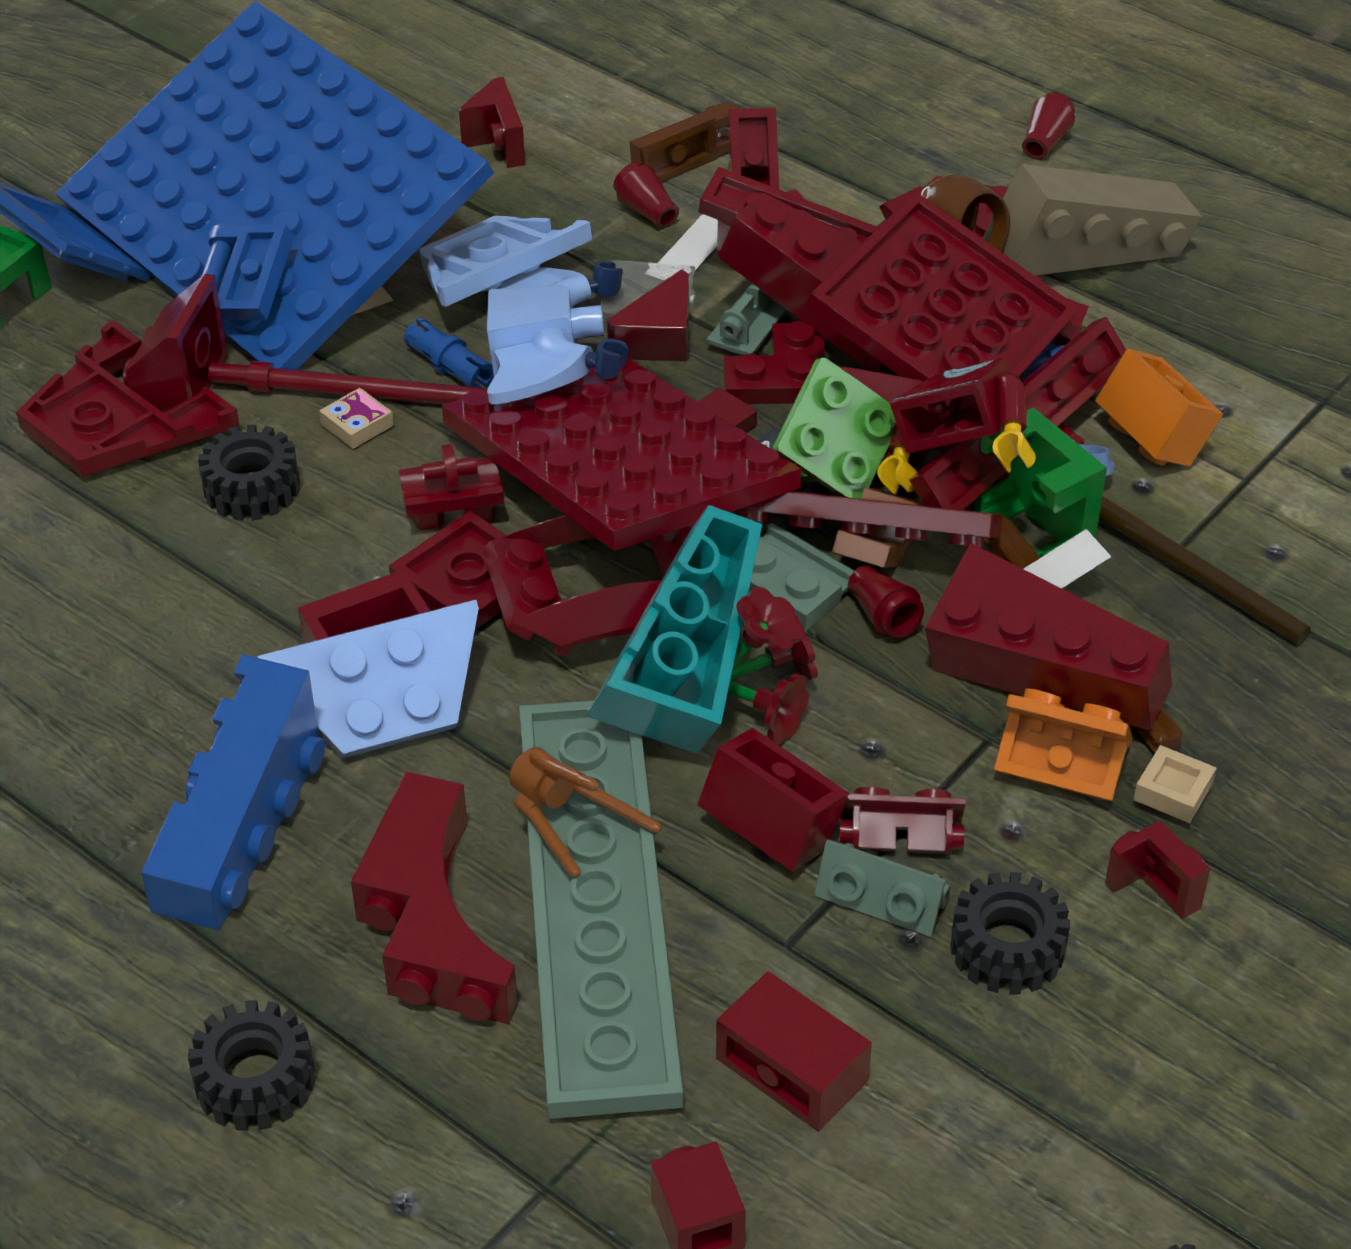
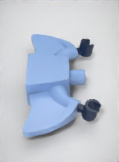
(536, 331)

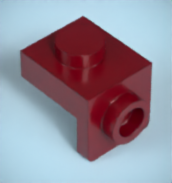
(1163, 863)

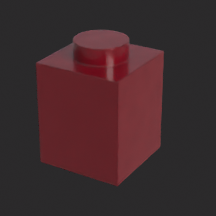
(697, 1199)

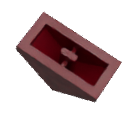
(656, 322)

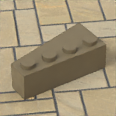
(1092, 219)

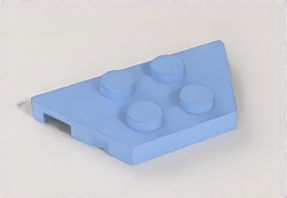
(493, 252)
(388, 678)

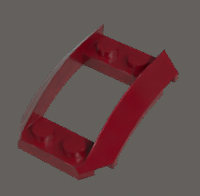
(531, 597)

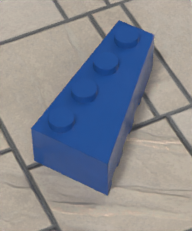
(236, 795)

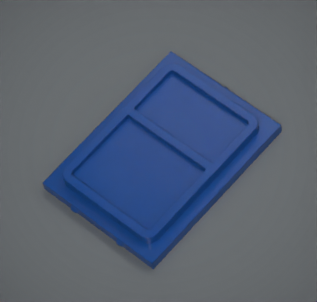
(67, 235)

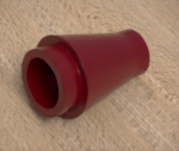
(1049, 121)
(643, 192)
(889, 604)

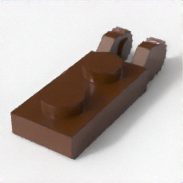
(685, 143)

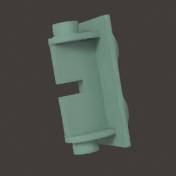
(747, 322)
(881, 887)

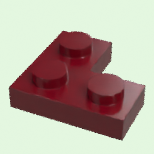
(775, 376)

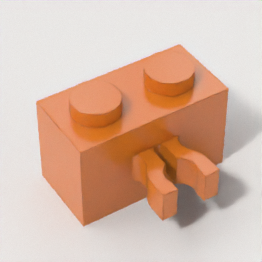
(1158, 409)

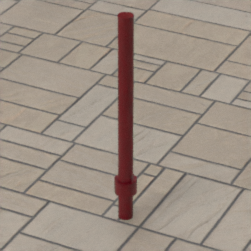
(264, 378)

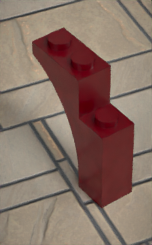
(406, 890)

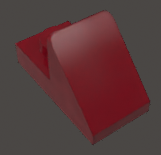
(493, 120)
(754, 144)

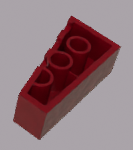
(1029, 634)

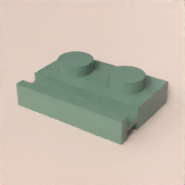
(799, 574)

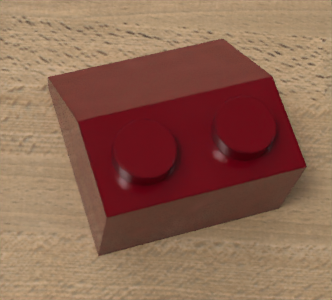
(179, 348)

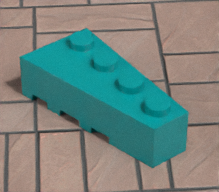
(683, 649)

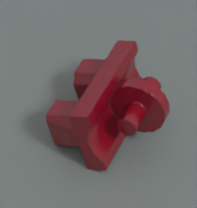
(451, 486)

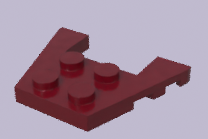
(102, 423)

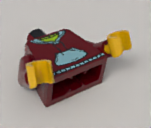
(958, 408)

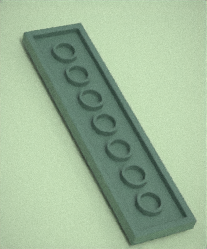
(600, 933)

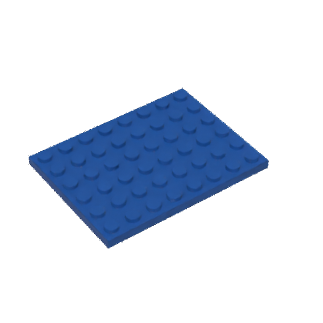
(277, 136)

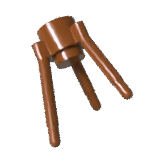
(549, 783)

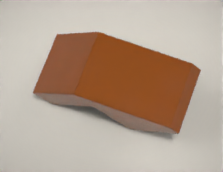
(882, 546)

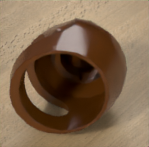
(960, 199)

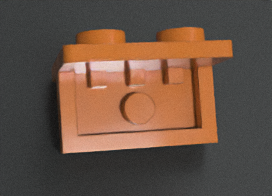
(1063, 745)

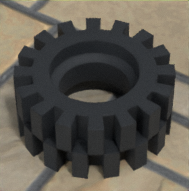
(254, 492)
(1010, 961)
(257, 1095)

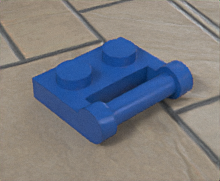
(253, 269)

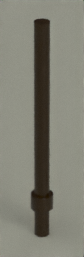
(1204, 572)

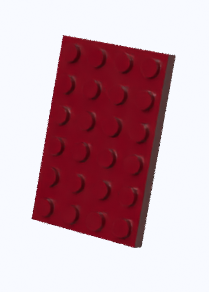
(623, 453)

